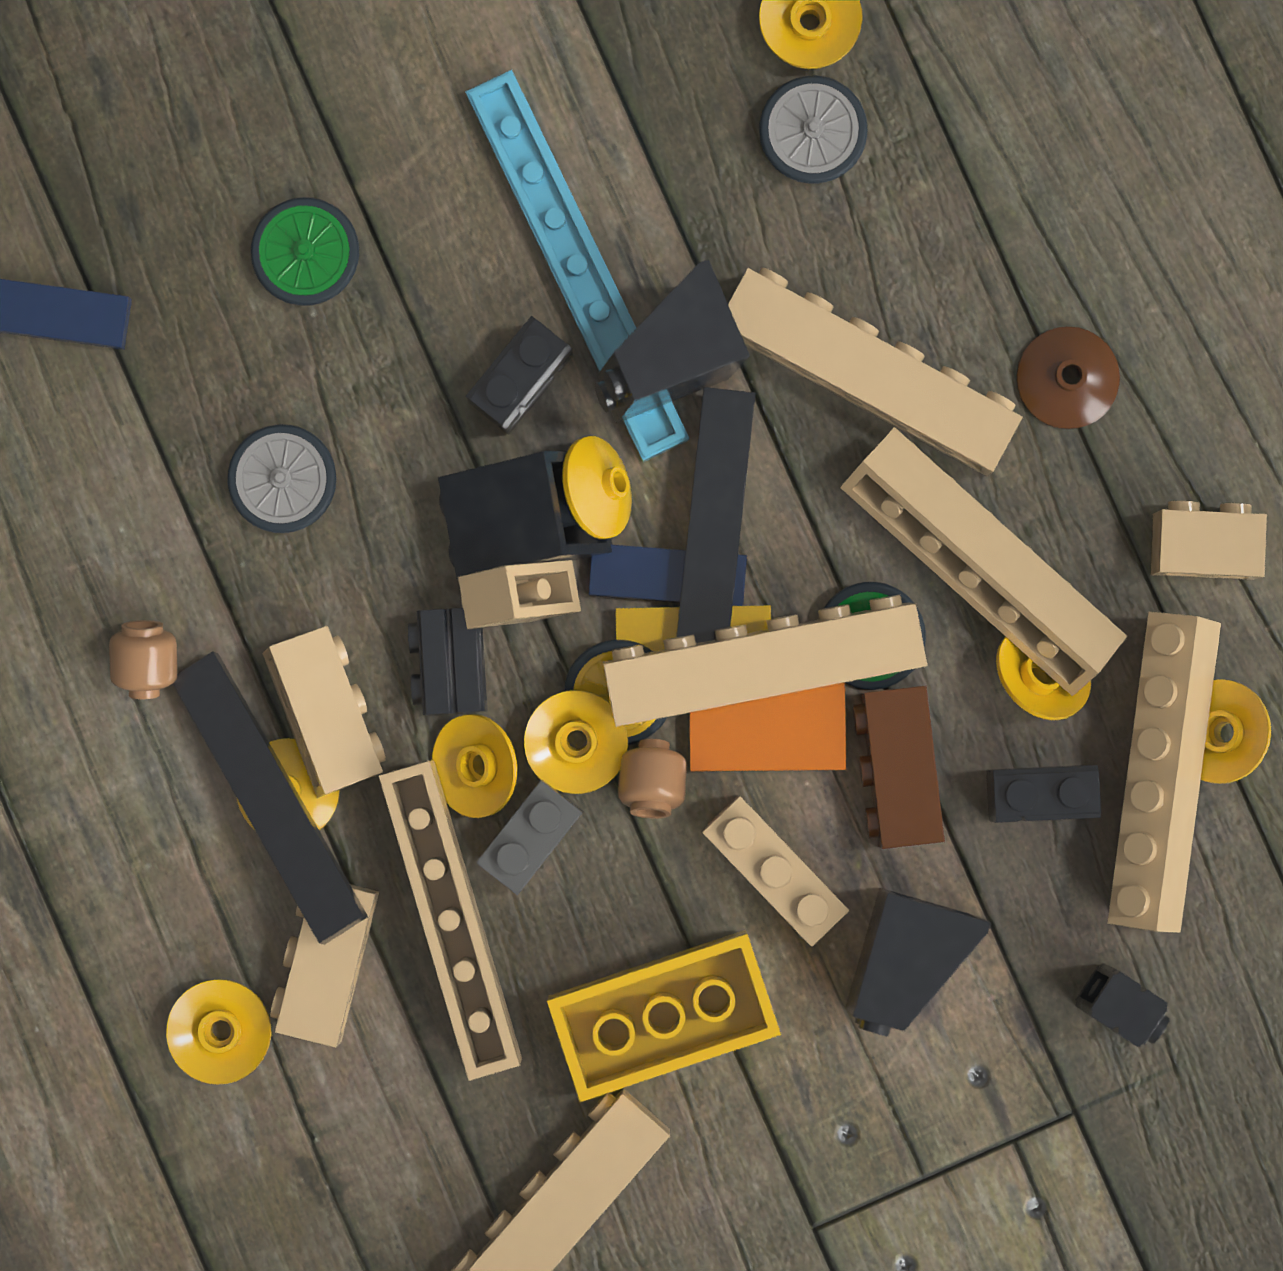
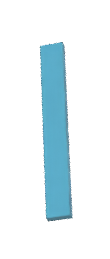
(566, 243)

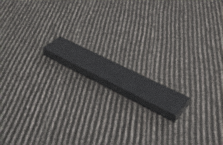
(715, 513)
(269, 798)

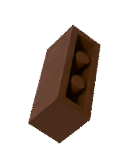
(899, 767)

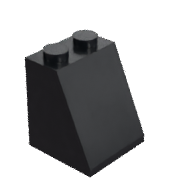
(675, 350)
(513, 515)
(908, 959)

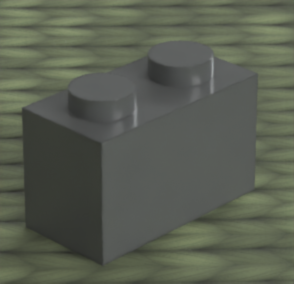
(529, 837)

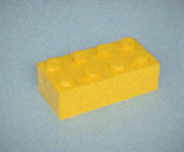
(663, 1015)

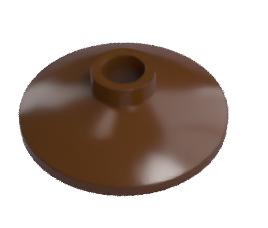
(1047, 393)

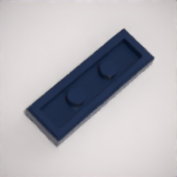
(64, 314)
(648, 574)

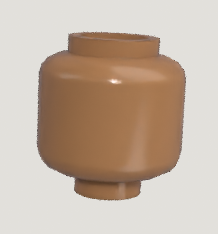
(143, 658)
(652, 779)

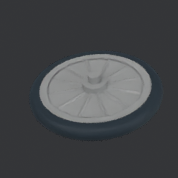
(813, 129)
(281, 478)

